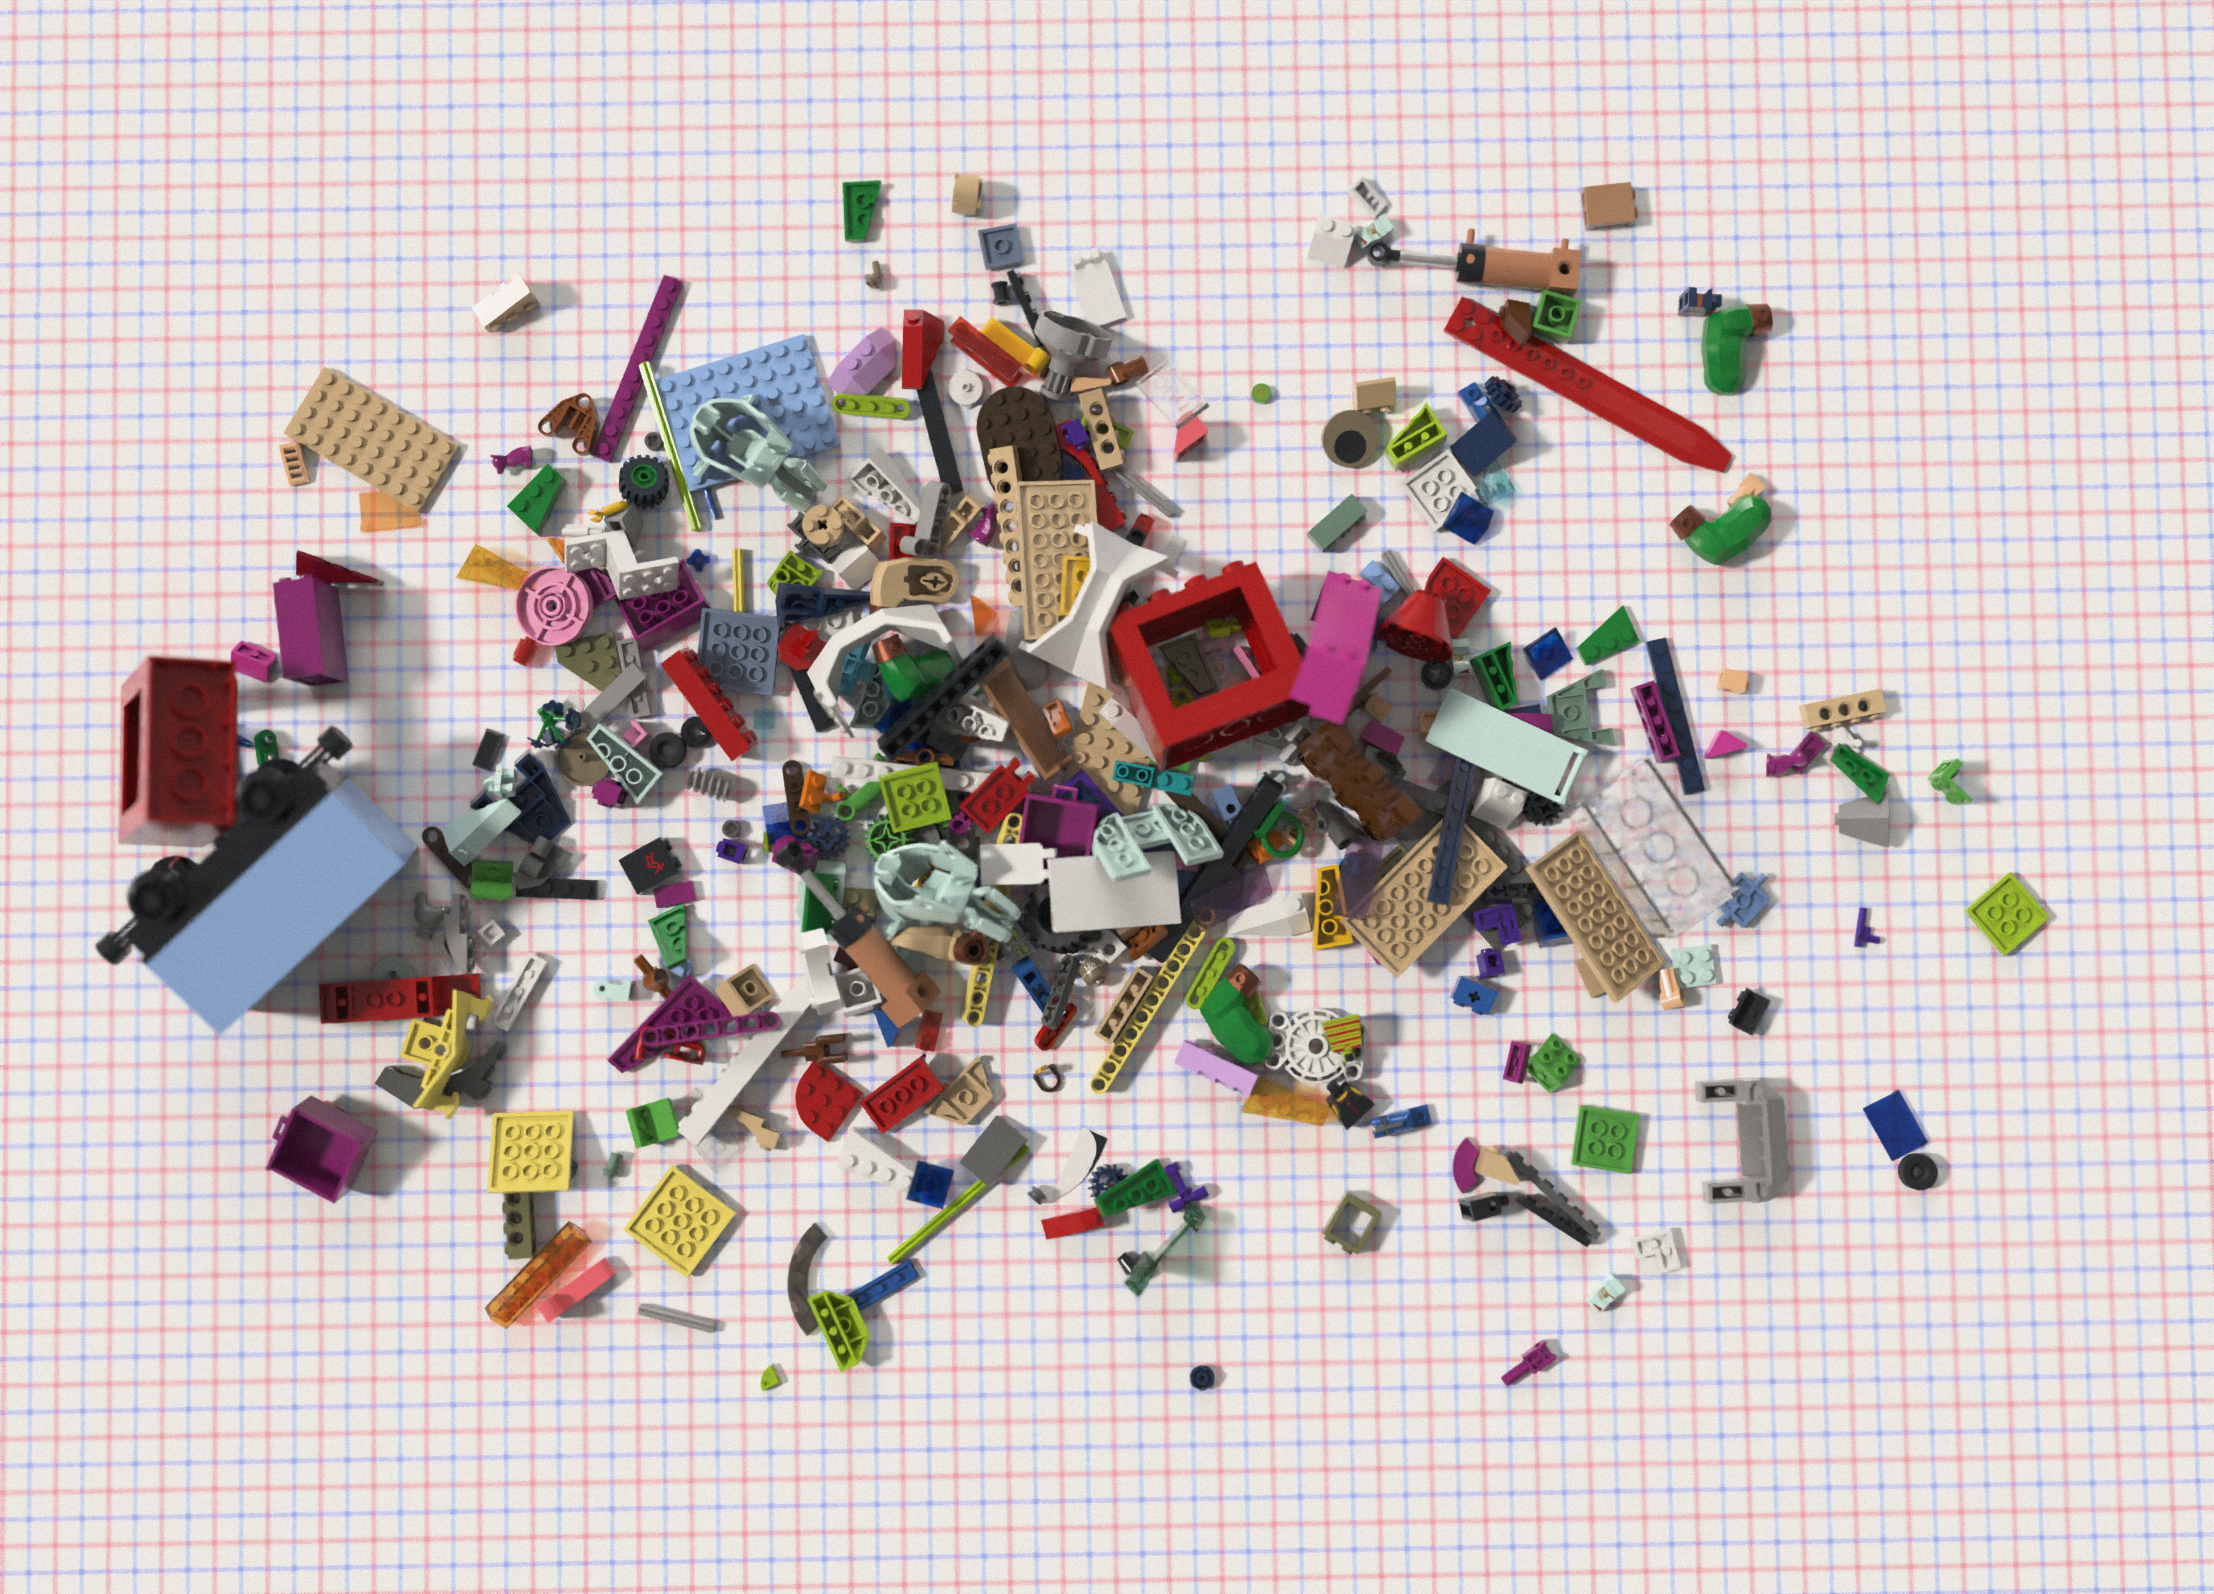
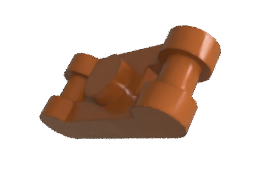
(1145, 940)

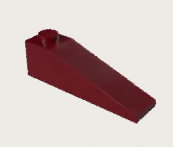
(331, 573)

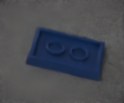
(1483, 443)

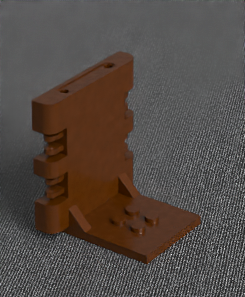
(1354, 778)

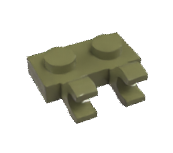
(860, 896)

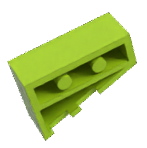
(1416, 439)

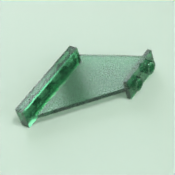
(1146, 1265)

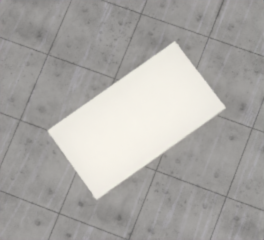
(1089, 899)

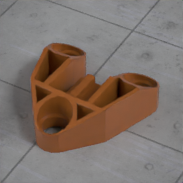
(561, 413)

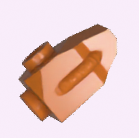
(1257, 851)

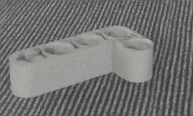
(930, 522)

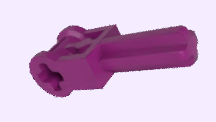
(1532, 1360)

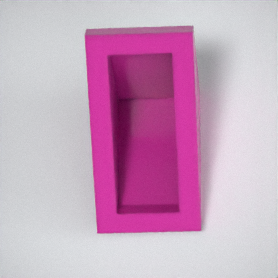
(1723, 743)

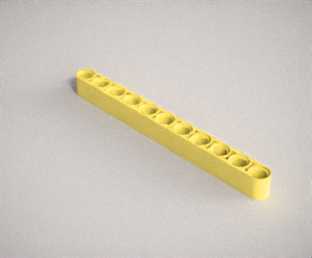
(988, 966)
(1149, 1009)

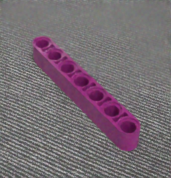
(702, 1026)

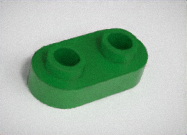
(264, 748)

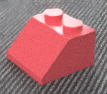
(1189, 437)

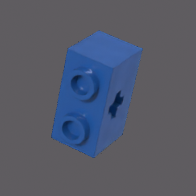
(1484, 995)

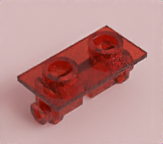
(928, 1030)

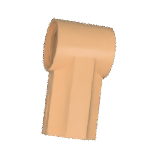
(1749, 485)
(1671, 995)

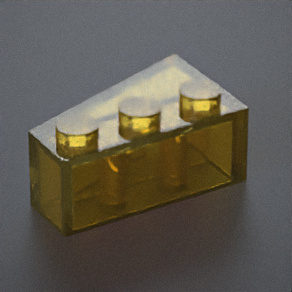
(491, 570)

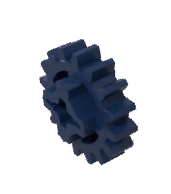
(1503, 394)
(829, 827)
(1107, 1174)

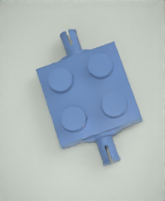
(1747, 903)

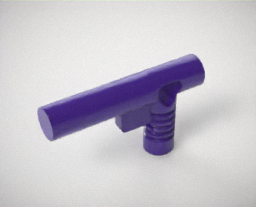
(1863, 930)

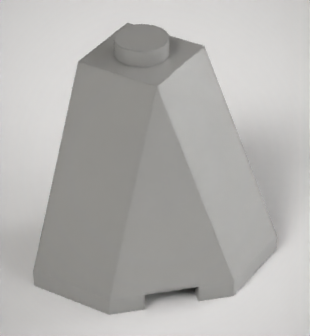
(1865, 820)

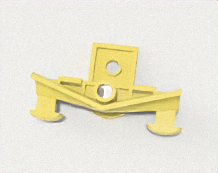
(447, 1051)

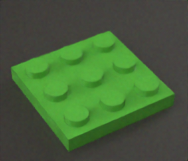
(1604, 1139)

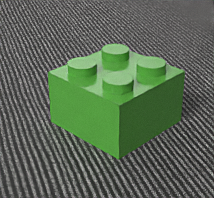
(1555, 316)

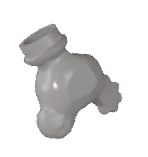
(427, 915)

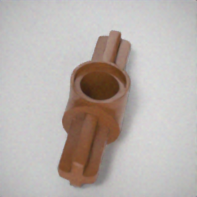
(913, 756)
(653, 978)

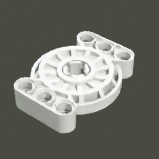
(1295, 1048)

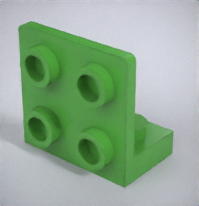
(1941, 781)
(1552, 1064)

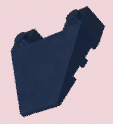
(536, 799)

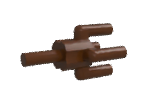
(819, 1050)

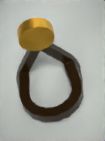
(1052, 1067)

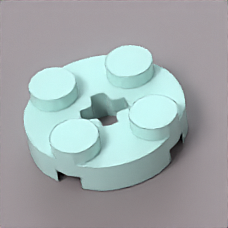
(392, 964)

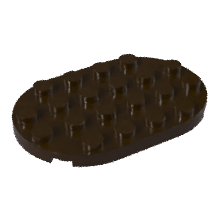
(1022, 420)

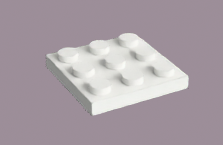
(1437, 487)

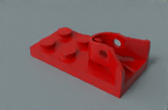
(902, 1094)

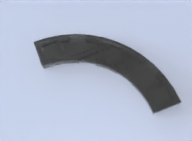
(798, 1277)

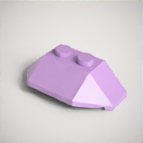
(865, 364)

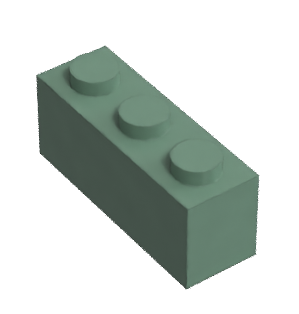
(1337, 523)

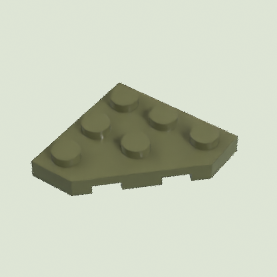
(592, 659)

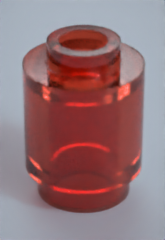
(525, 651)

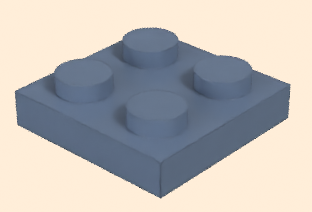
(1000, 246)

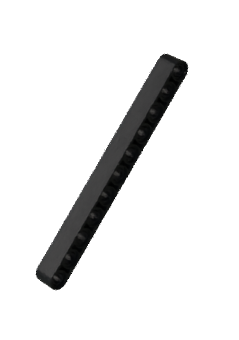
(1214, 870)

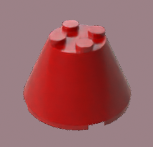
(1419, 628)

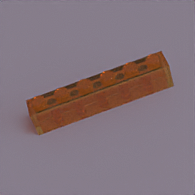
(537, 1275)

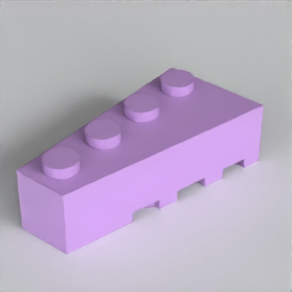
(1216, 1068)

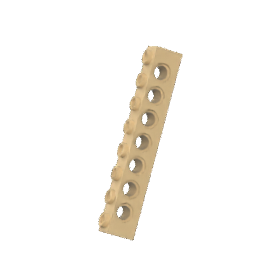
(996, 458)

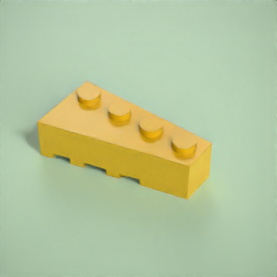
(1327, 927)

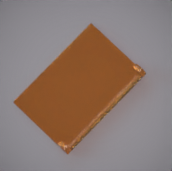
(385, 513)

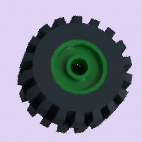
(643, 481)

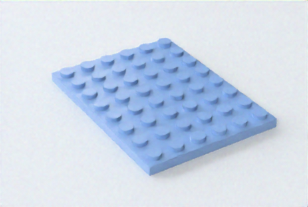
(785, 391)

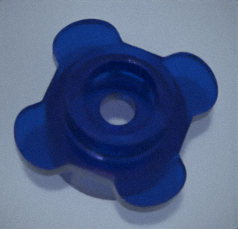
(692, 560)

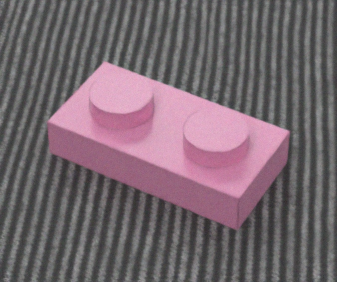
(1242, 656)

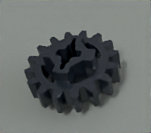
(1543, 808)

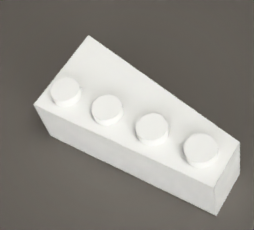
(875, 1163)

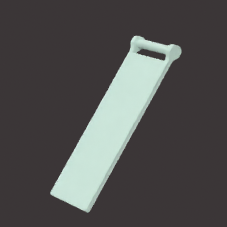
(1505, 745)

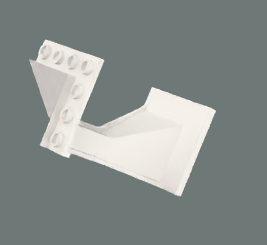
(913, 621)
(1080, 639)

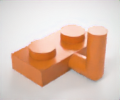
(814, 794)

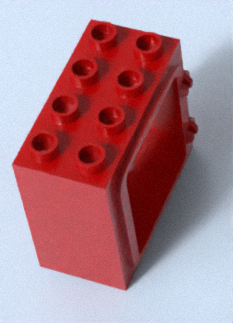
(1223, 717)
(178, 752)

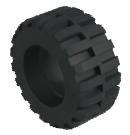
(1041, 929)

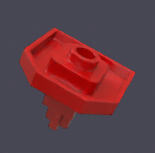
(800, 647)

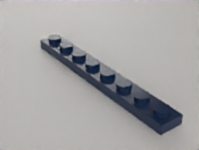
(1672, 702)
(1451, 832)

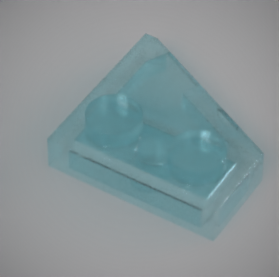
(1494, 485)

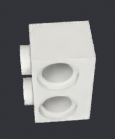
(1107, 938)

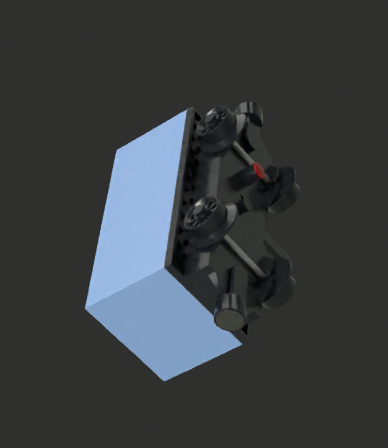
(266, 891)

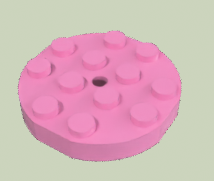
(536, 600)

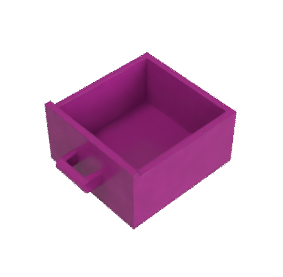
(1060, 823)
(320, 1148)

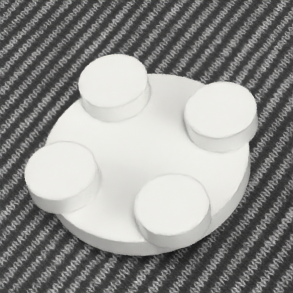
(965, 388)

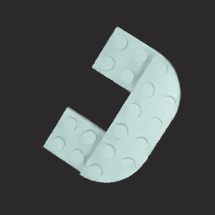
(1120, 839)

